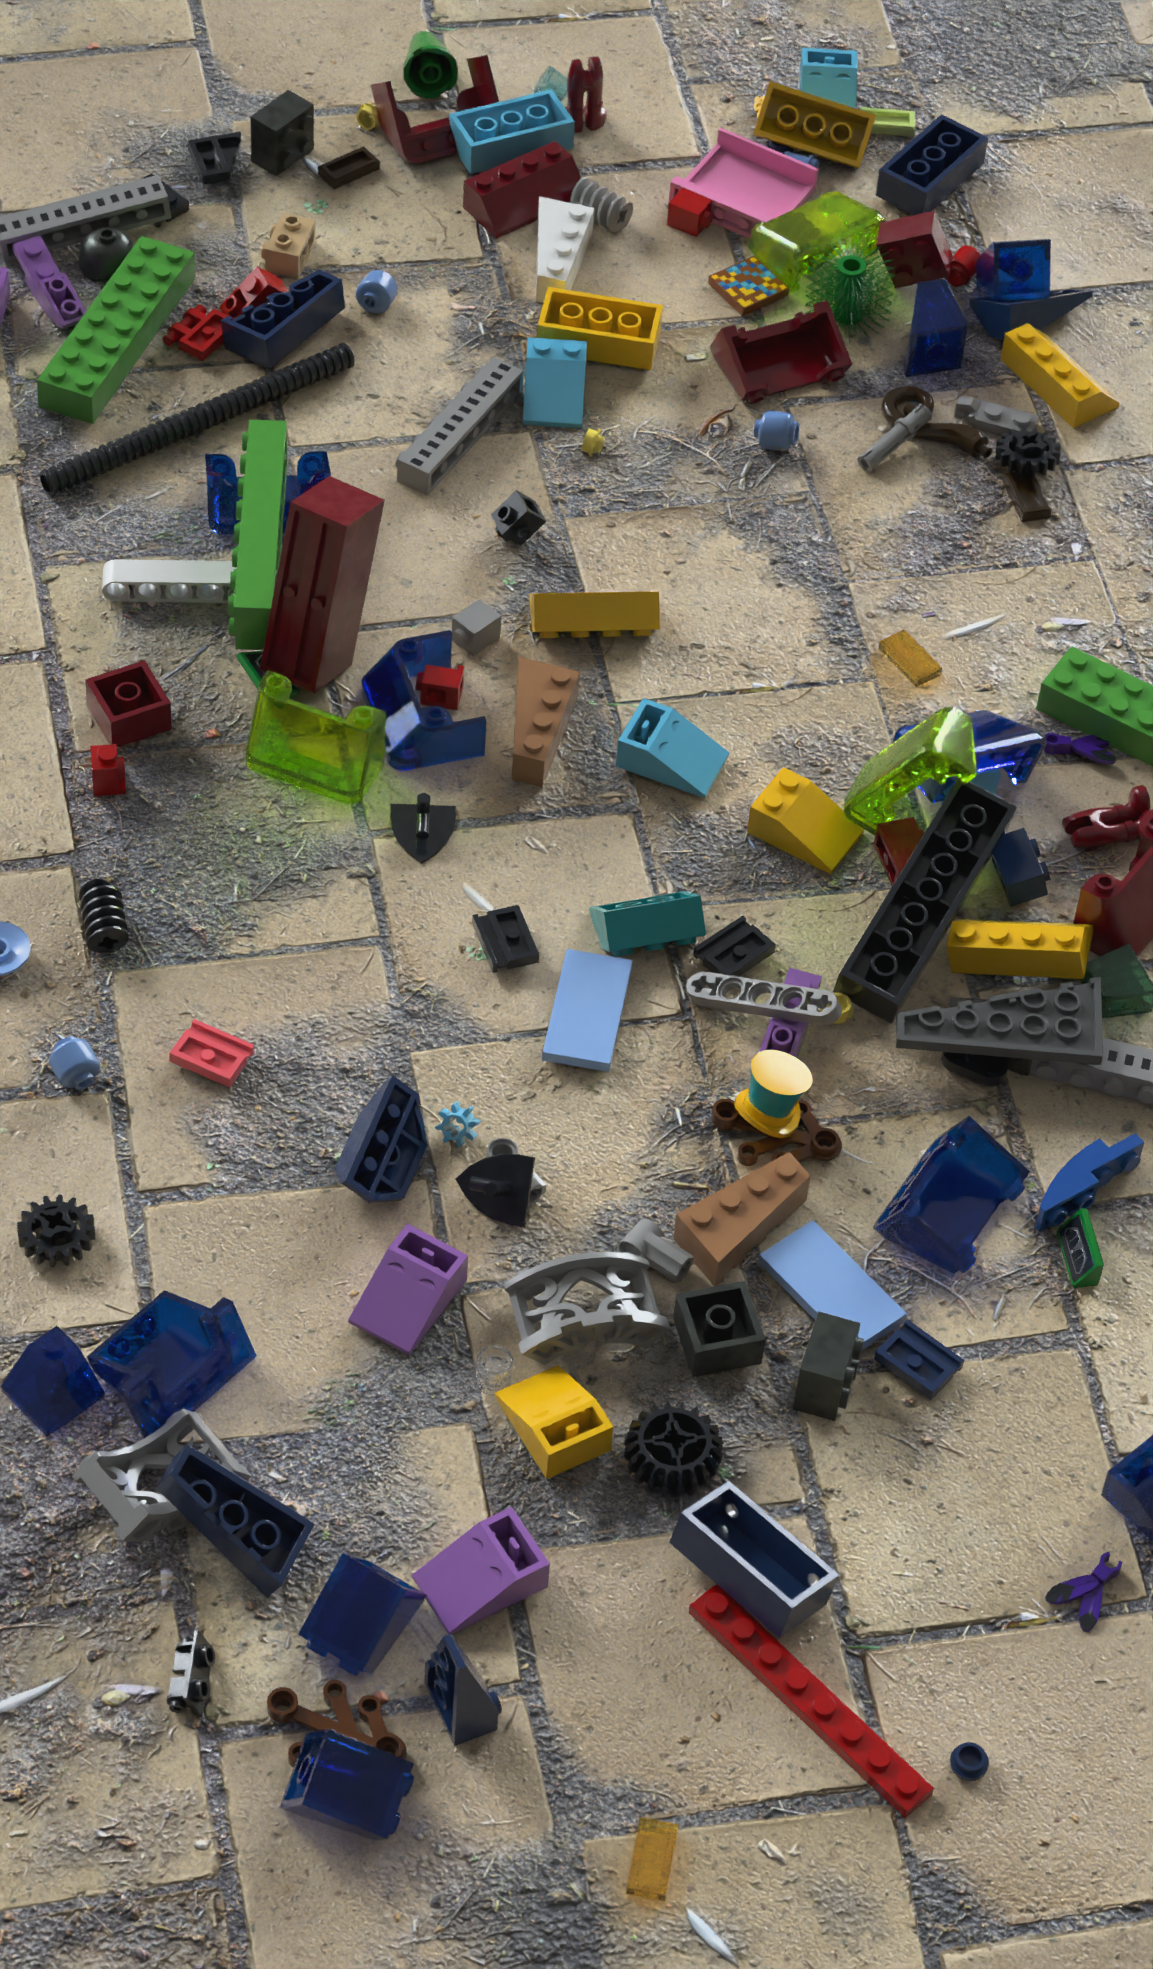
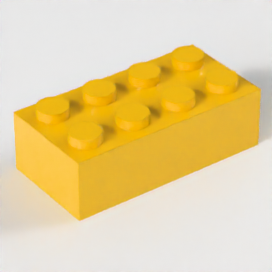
(614, 328)

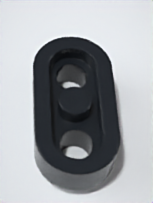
(977, 1067)

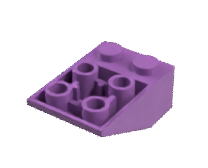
(410, 1289)
(483, 1572)

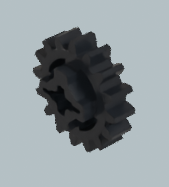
(1028, 452)
(56, 1230)

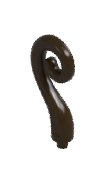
(958, 434)

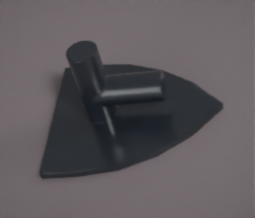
(422, 827)
(500, 1187)

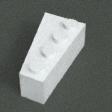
(561, 243)

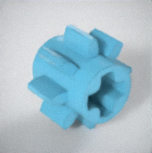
(453, 1132)

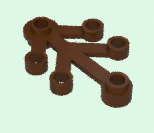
(811, 1142)
(345, 1722)

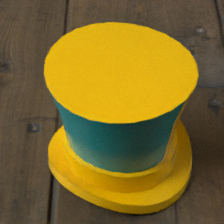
(774, 1093)

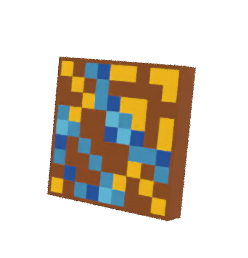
(748, 285)

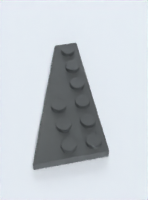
(1021, 1024)

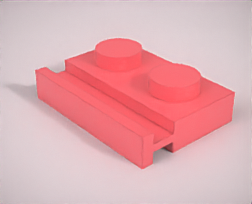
(211, 1053)

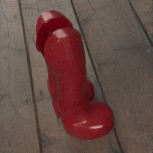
(578, 83)
(1108, 824)

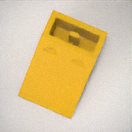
(556, 1420)

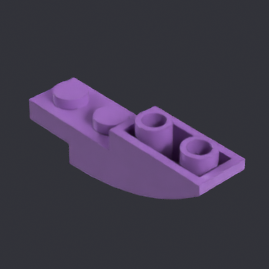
(47, 284)
(789, 1034)

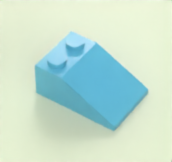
(554, 383)

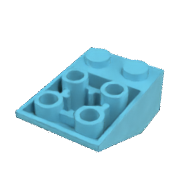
(829, 74)
(669, 749)

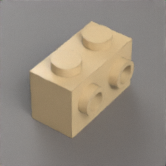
(289, 245)

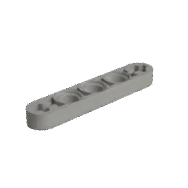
(774, 1007)

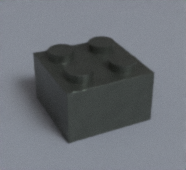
(282, 132)
(719, 1328)
(828, 1366)

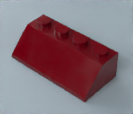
(510, 193)

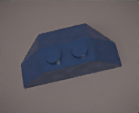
(384, 1145)

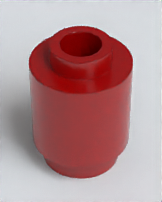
(963, 266)

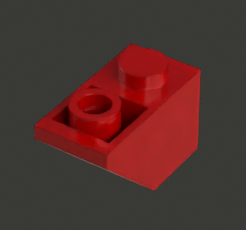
(252, 292)

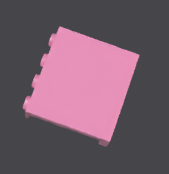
(748, 182)

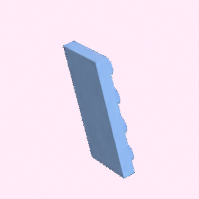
(587, 1010)
(831, 1282)

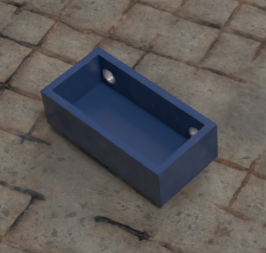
(754, 1559)

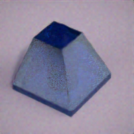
(52, 1382)

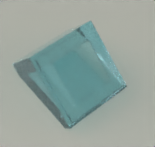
(552, 80)

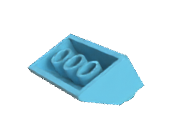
(510, 129)

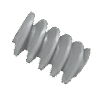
(609, 209)

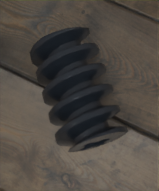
(103, 916)

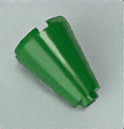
(429, 66)

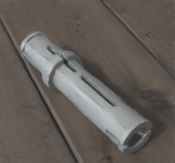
(903, 430)

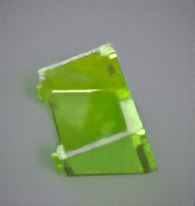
(794, 237)
(313, 746)
(933, 749)

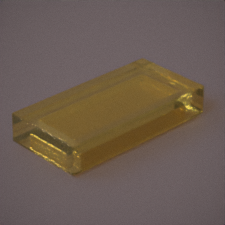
(910, 658)
(652, 1859)

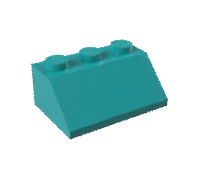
(649, 922)

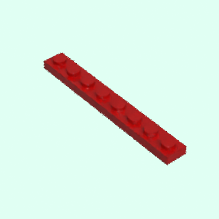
(811, 1701)

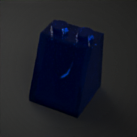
(1015, 270)
(936, 331)
(360, 1614)
(348, 1785)

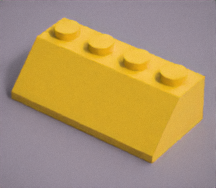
(814, 124)
(1055, 376)
(594, 612)
(1019, 948)

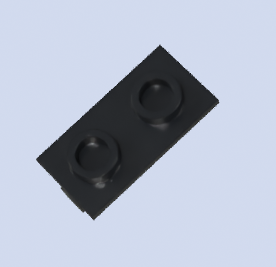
(194, 1660)

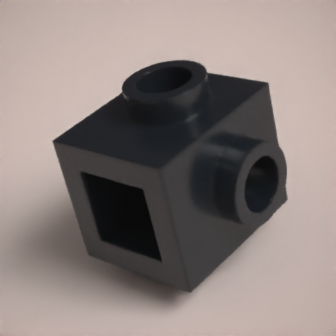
(518, 518)

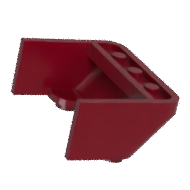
(436, 137)

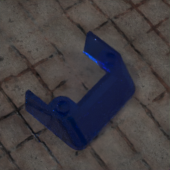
(416, 734)

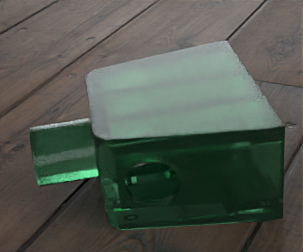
(1124, 983)

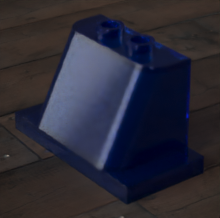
(172, 1357)

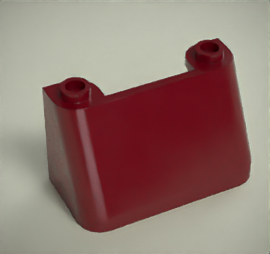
(782, 354)
(1124, 908)

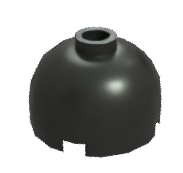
(103, 253)

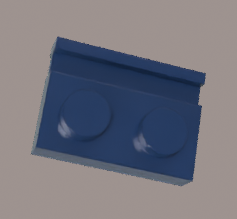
(919, 1359)

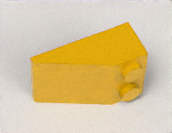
(803, 821)

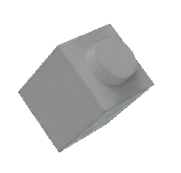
(476, 627)

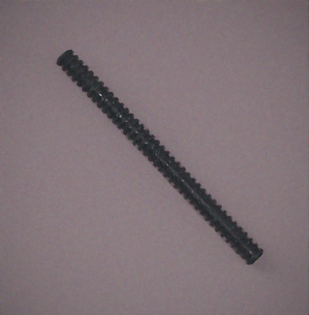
(197, 419)

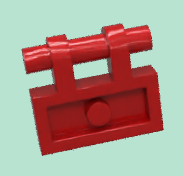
(203, 337)

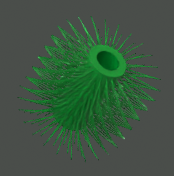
(850, 288)

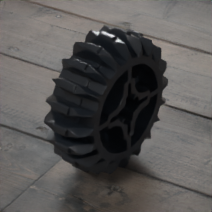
(656, 1458)

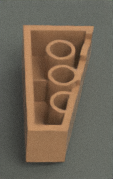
(542, 713)
(740, 1216)

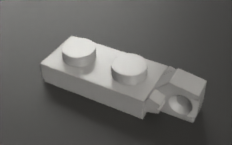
(994, 417)

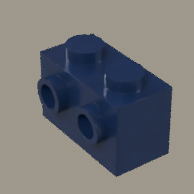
(1019, 868)

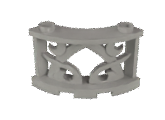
(606, 1270)
(115, 1476)

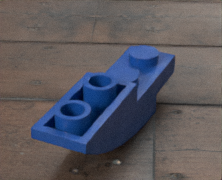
(1082, 1175)

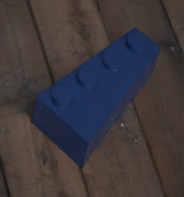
(285, 320)
(236, 1517)

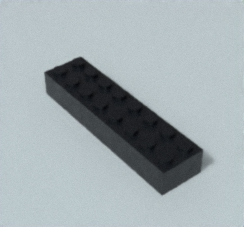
(924, 900)

